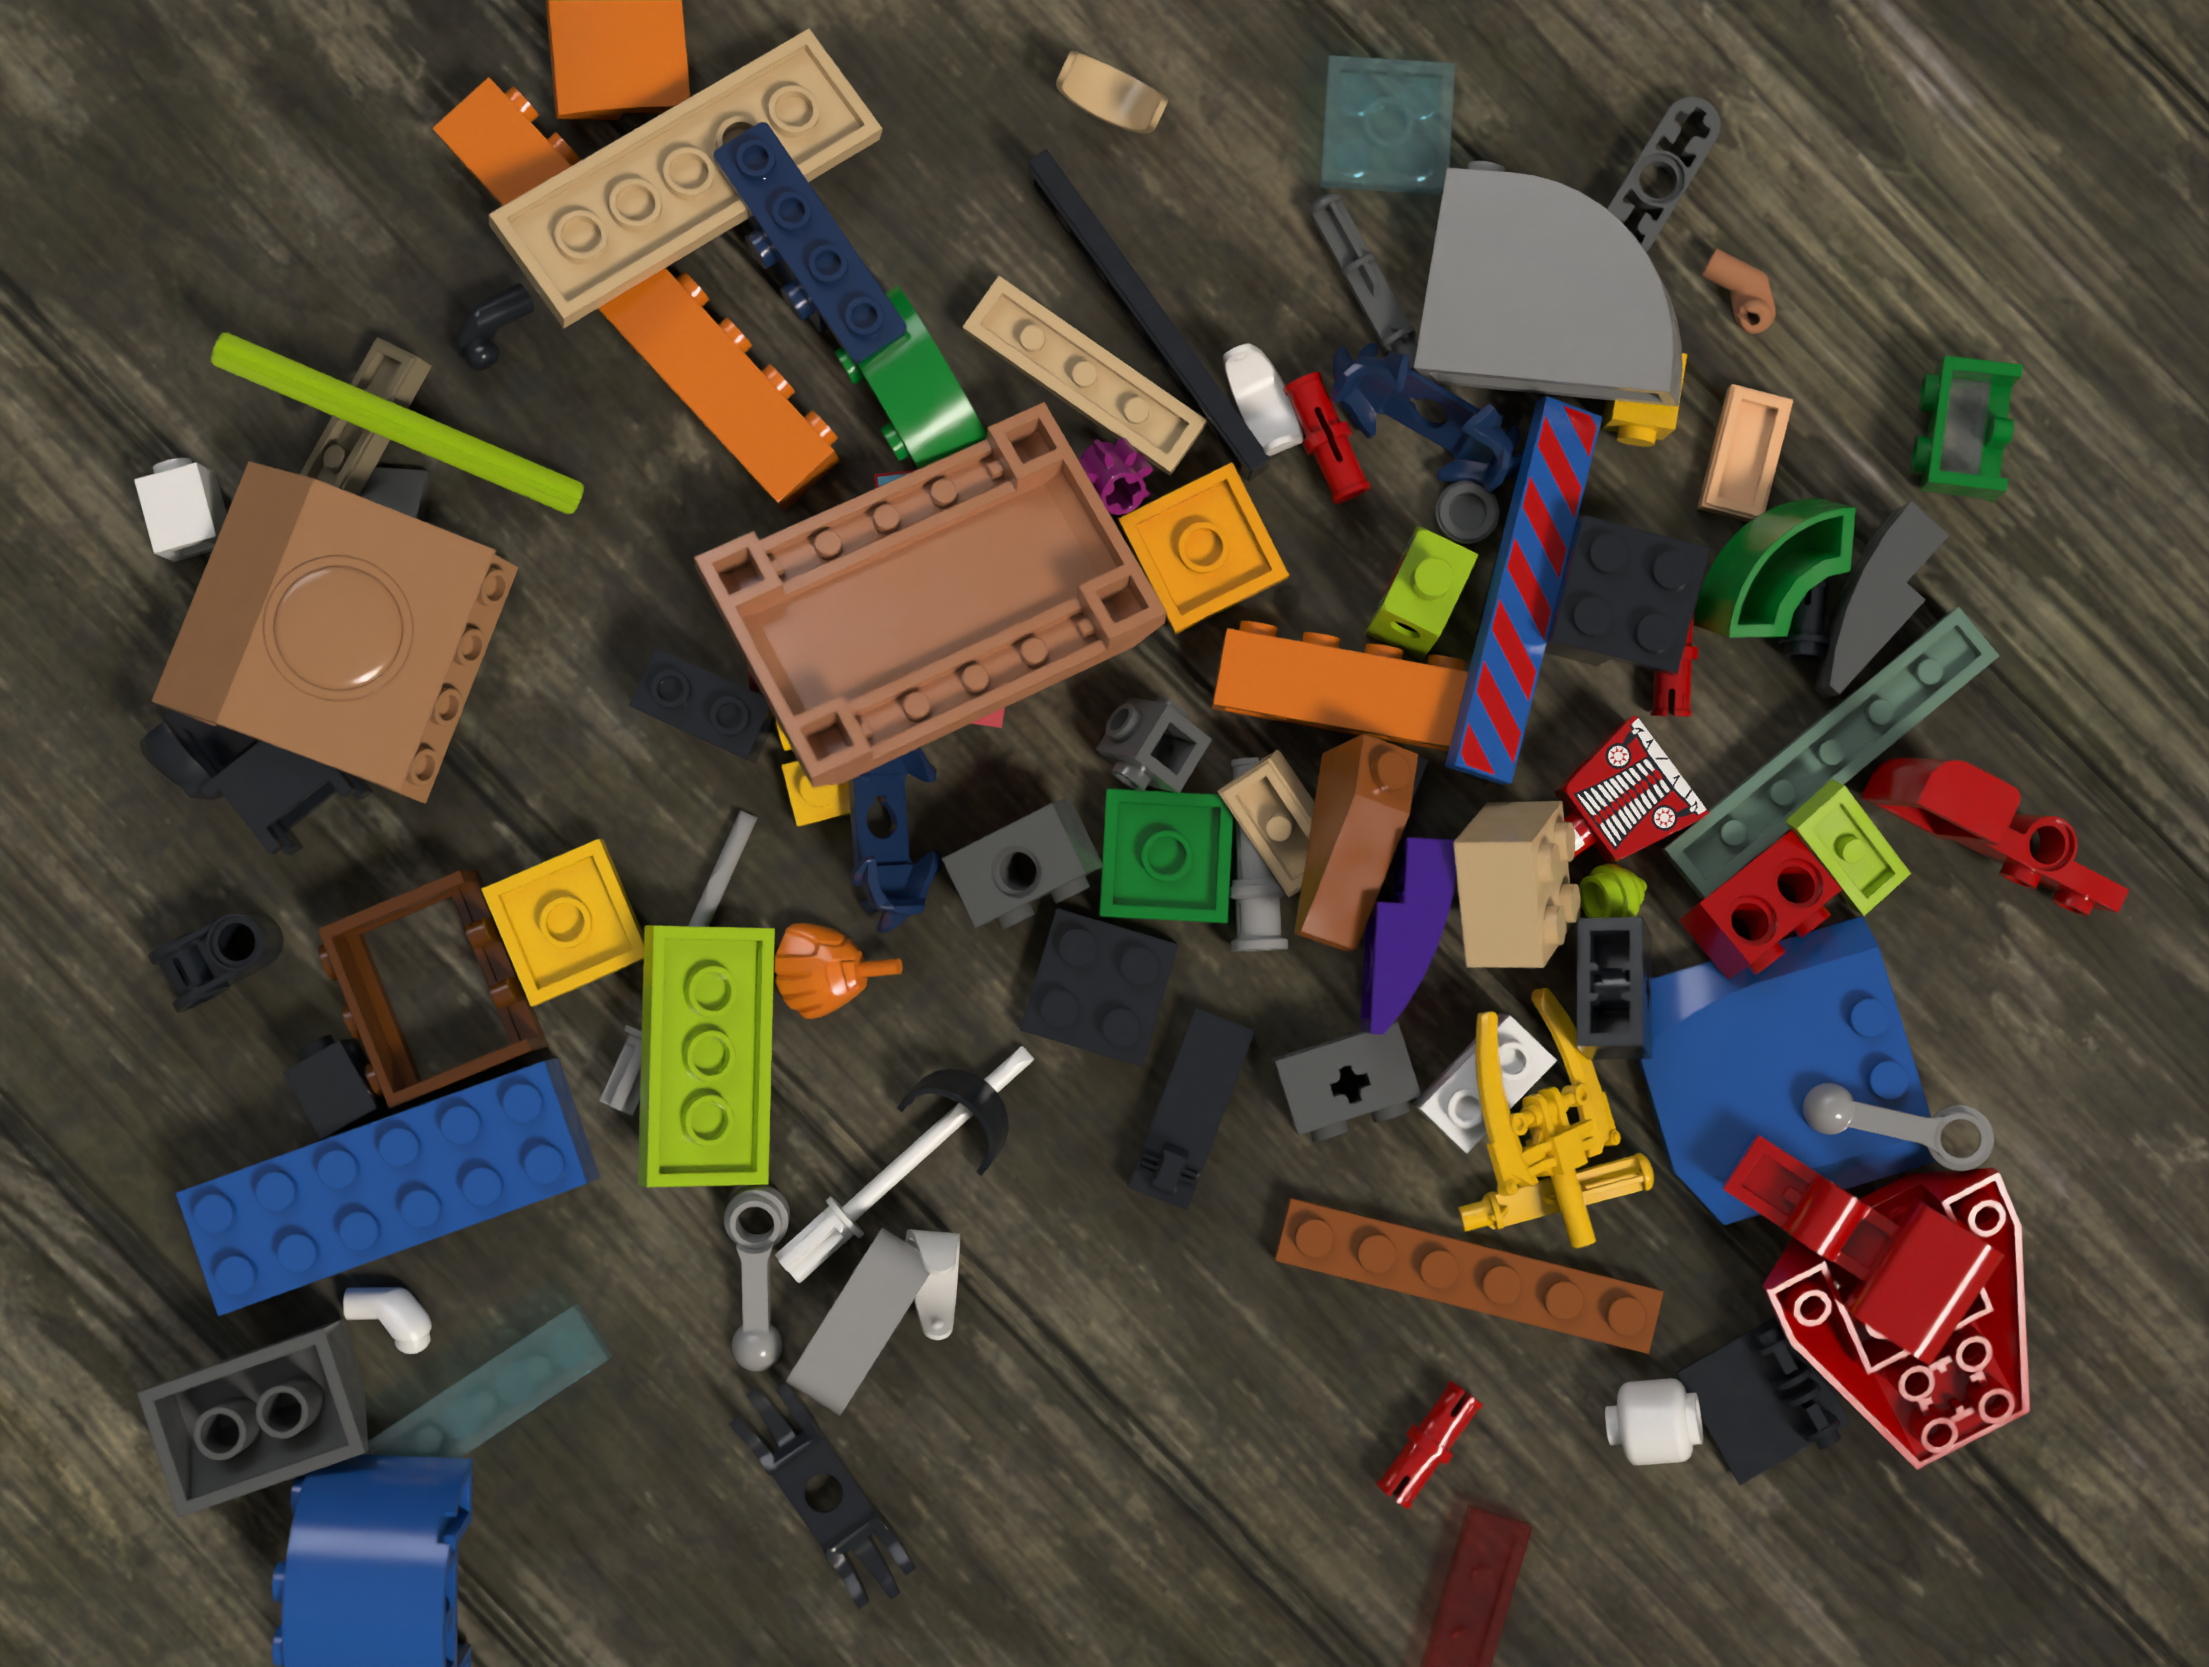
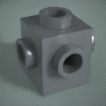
(1152, 744)

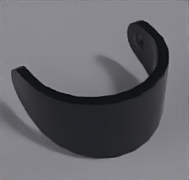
(973, 1094)

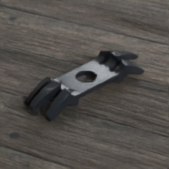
(838, 1529)

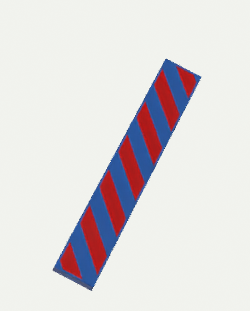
(1523, 591)

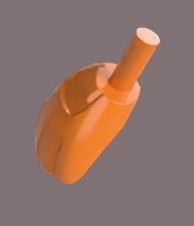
(823, 969)

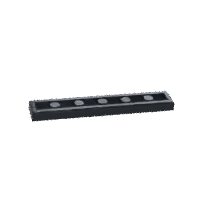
(1147, 316)

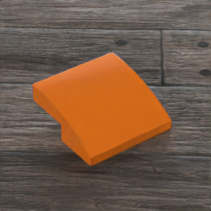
(616, 57)

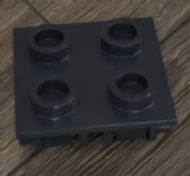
(1763, 1401)

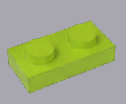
(1848, 846)

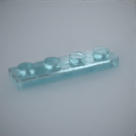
(498, 1391)

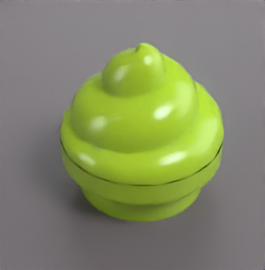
(1612, 892)

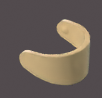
(1110, 93)

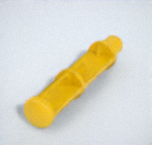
(1532, 1202)

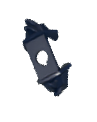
(1472, 435)
(884, 863)

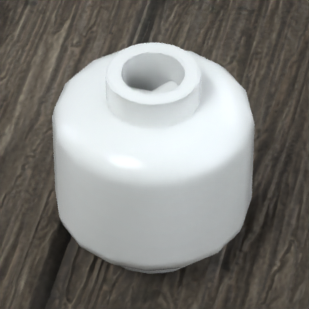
(1655, 1422)

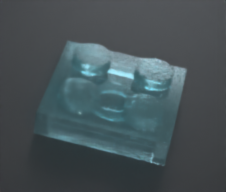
(1387, 124)

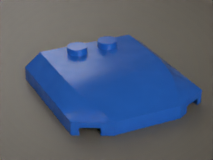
(1750, 1049)

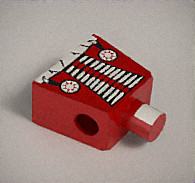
(1627, 795)

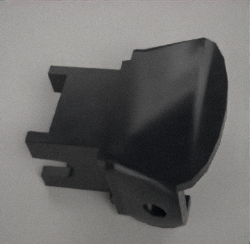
(260, 781)

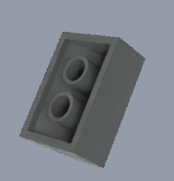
(258, 1417)

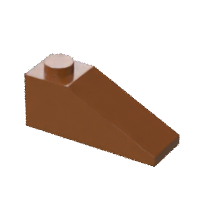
(1353, 836)

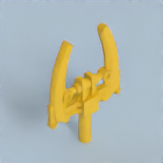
(1555, 1144)

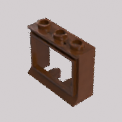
(370, 1012)

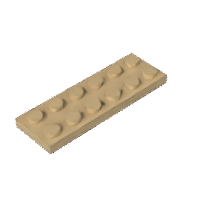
(659, 187)

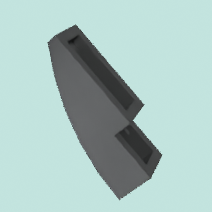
(1877, 596)

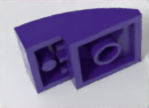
(1407, 931)

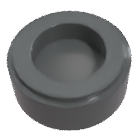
(1466, 513)

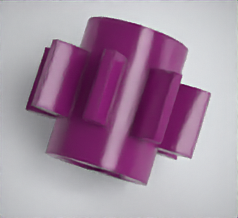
(1117, 474)

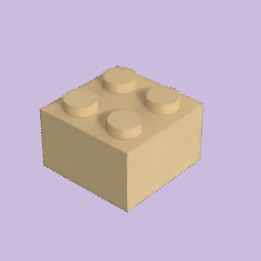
(1516, 883)

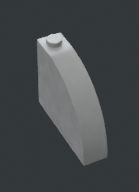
(1543, 295)

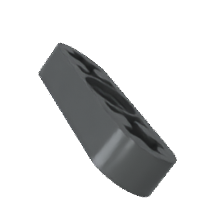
(1694, 153)

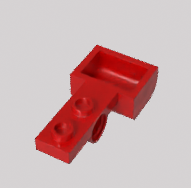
(1979, 812)
(1911, 1273)

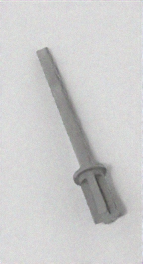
(623, 1085)

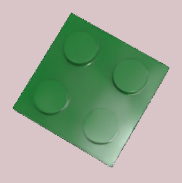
(1166, 856)

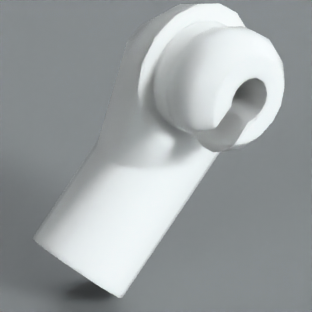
(396, 1310)

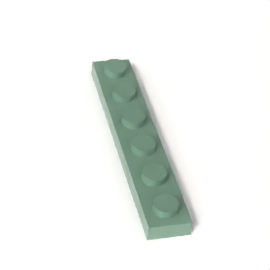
(1830, 749)

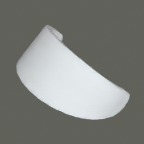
(1261, 399)
(937, 1296)

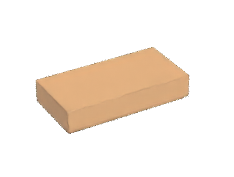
(1744, 453)

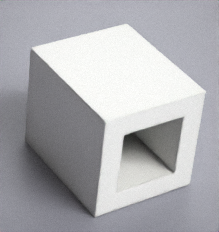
(181, 508)

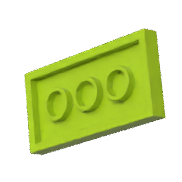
(706, 1056)

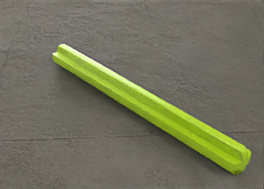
(396, 423)

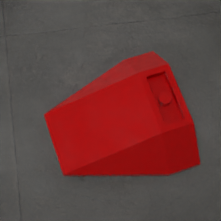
(1980, 1371)

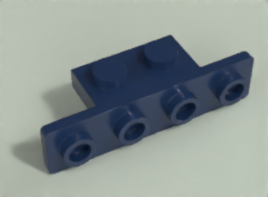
(807, 246)

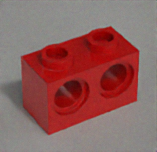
(1758, 902)

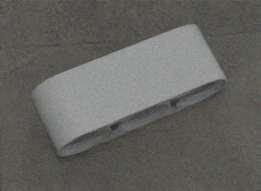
(860, 1322)

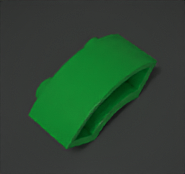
(917, 393)
(1773, 566)

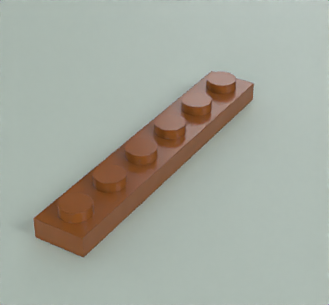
(1468, 1275)

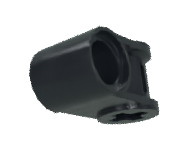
(207, 959)

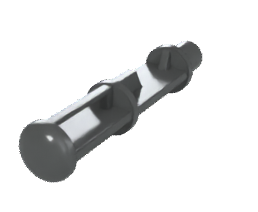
(1363, 276)

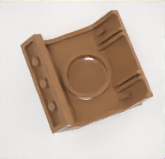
(336, 630)

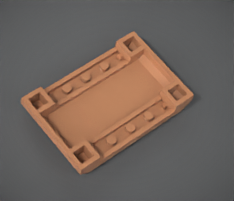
(932, 599)

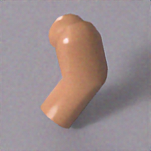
(1748, 290)

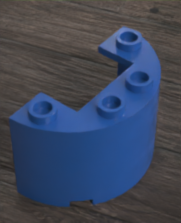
(374, 1564)

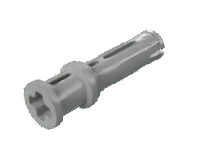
(1255, 891)

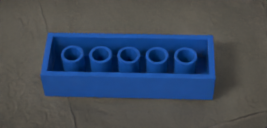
(388, 1186)

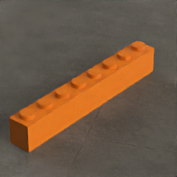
(661, 314)

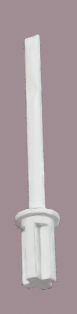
(838, 1223)

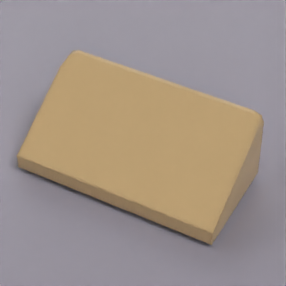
(1274, 816)

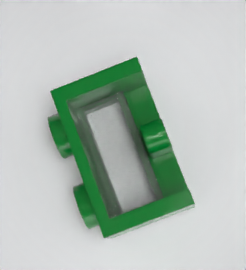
(1965, 427)

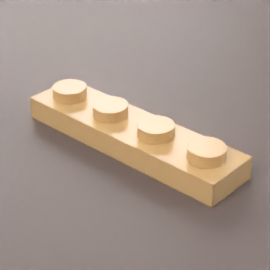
(1084, 375)

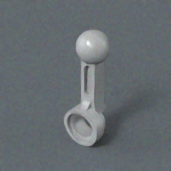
(1832, 1110)
(757, 1342)

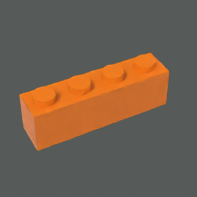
(1339, 688)

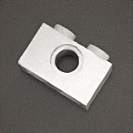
(1453, 1097)

